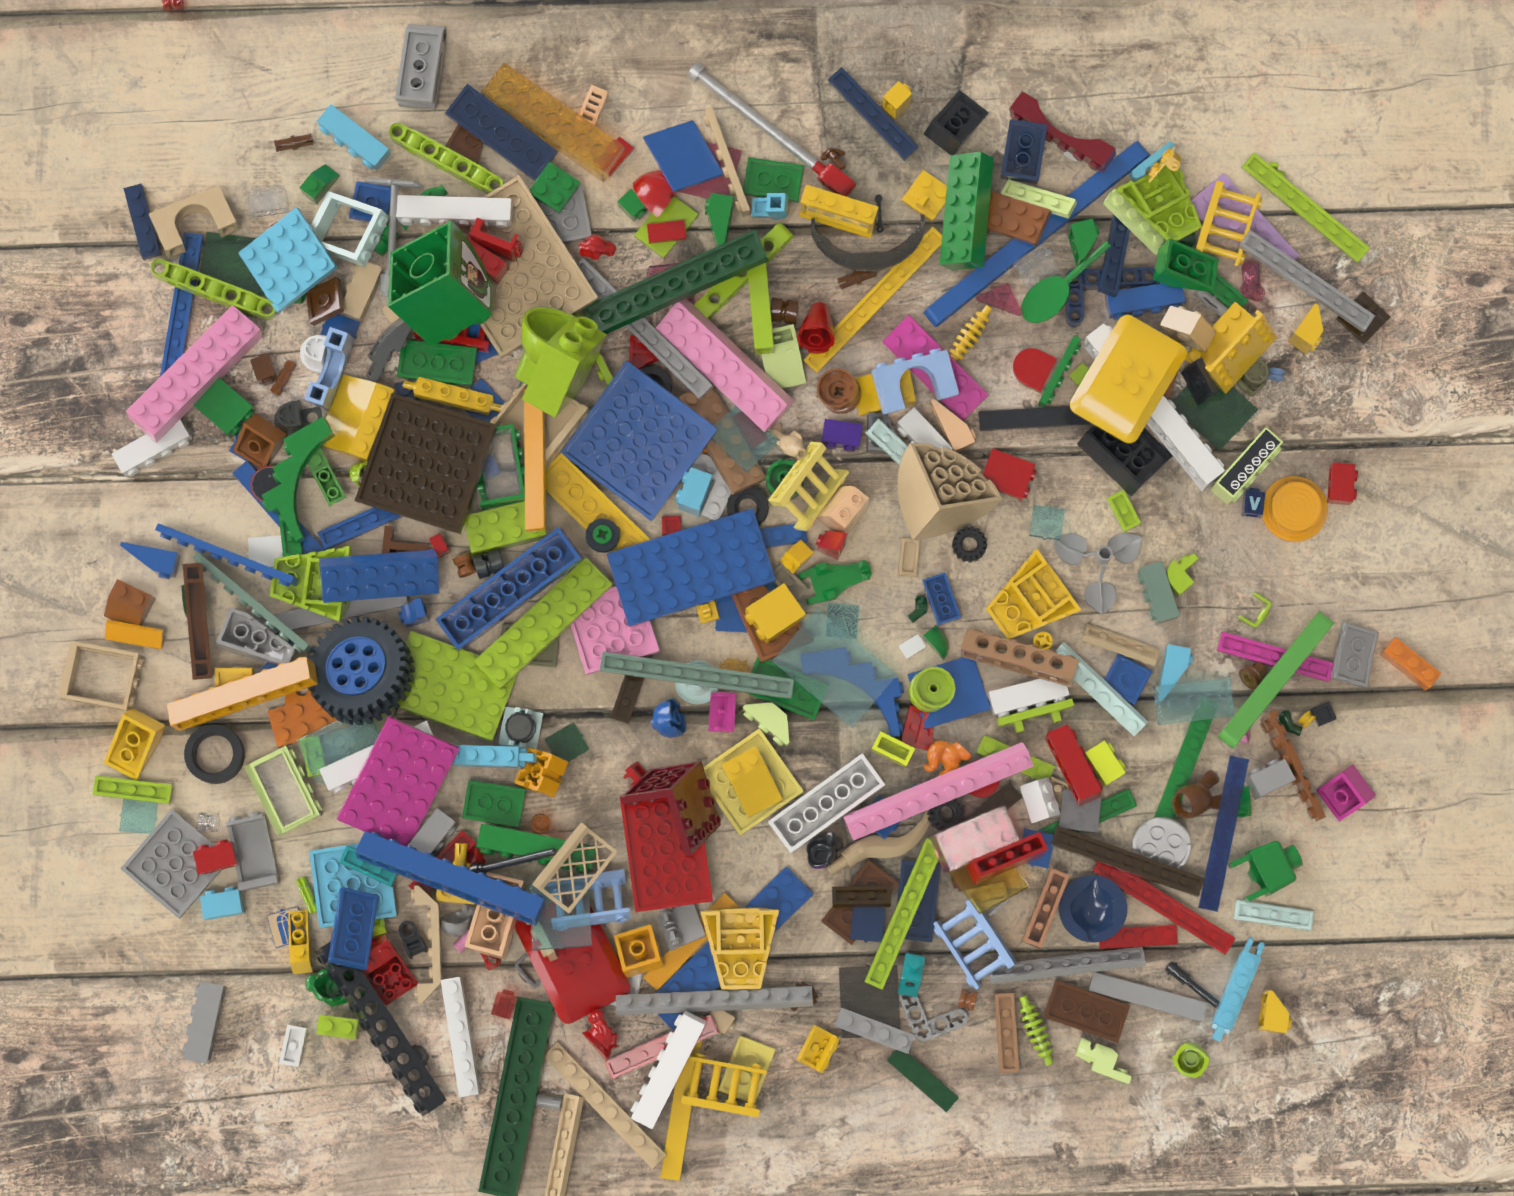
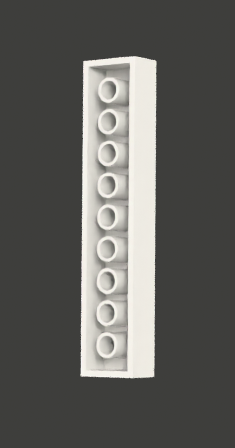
(1171, 429)

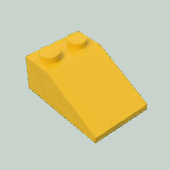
(869, 399)
(134, 743)
(752, 781)

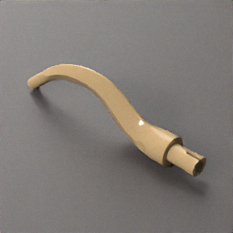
(877, 847)

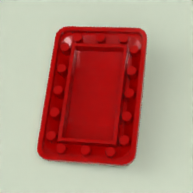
(580, 976)

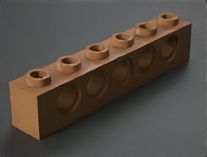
(1008, 660)

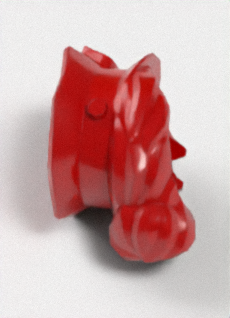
(600, 1034)

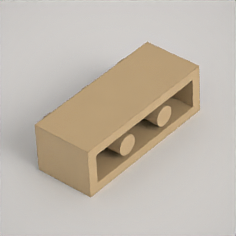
(361, 291)

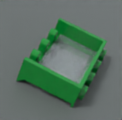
(503, 472)

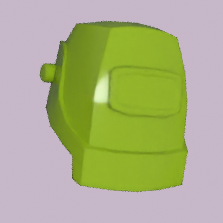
(1191, 1060)

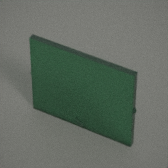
(224, 263)
(1218, 417)

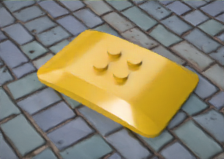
(1128, 379)

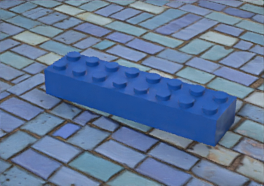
(509, 589)

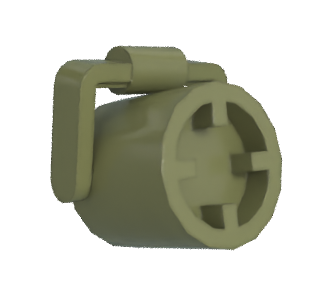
(1254, 378)

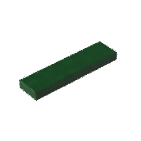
(923, 1079)

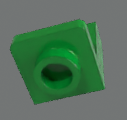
(1245, 804)

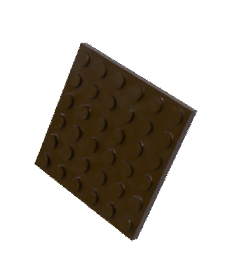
(426, 463)

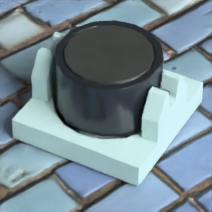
(520, 727)

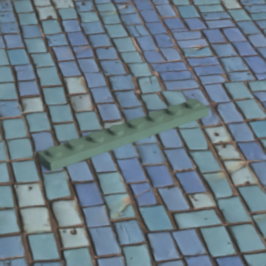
(258, 610)

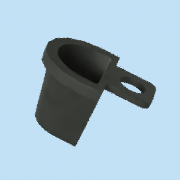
(292, 418)

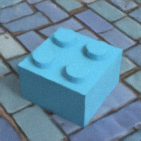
(694, 492)

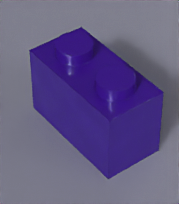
(841, 435)

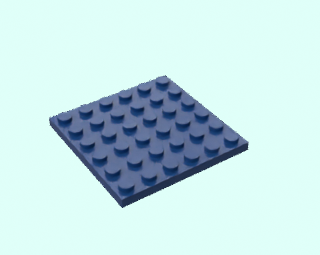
(639, 440)

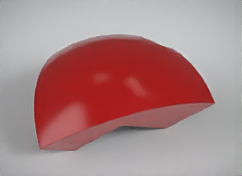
(654, 191)

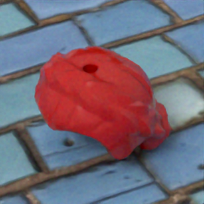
(595, 246)

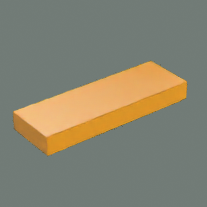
(134, 634)

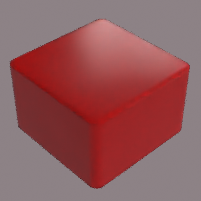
(439, 545)

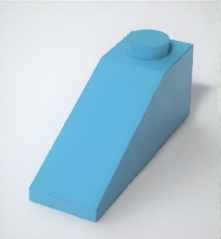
(1174, 664)

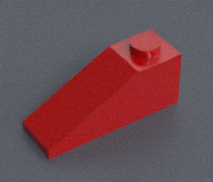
(831, 543)

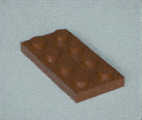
(840, 919)
(1086, 1011)

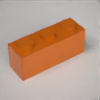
(1410, 664)

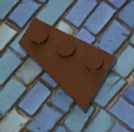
(465, 144)

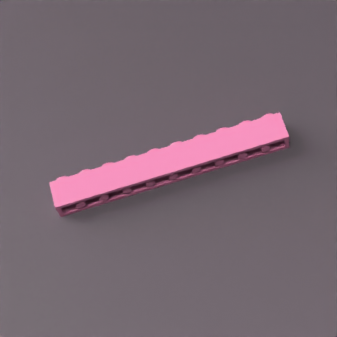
(938, 791)

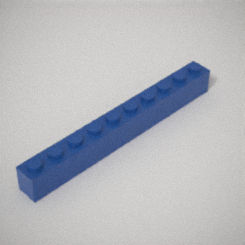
(450, 878)

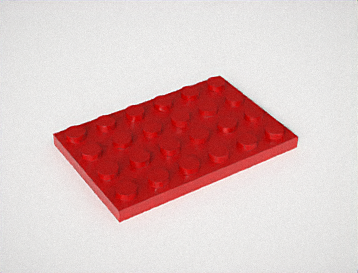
(657, 864)

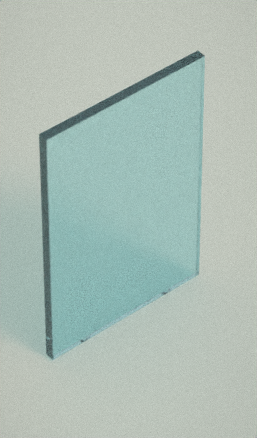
(834, 668)

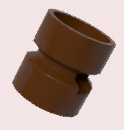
(783, 310)

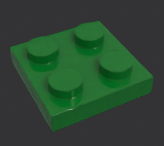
(554, 187)

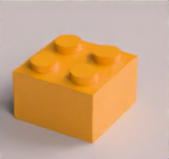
(638, 951)

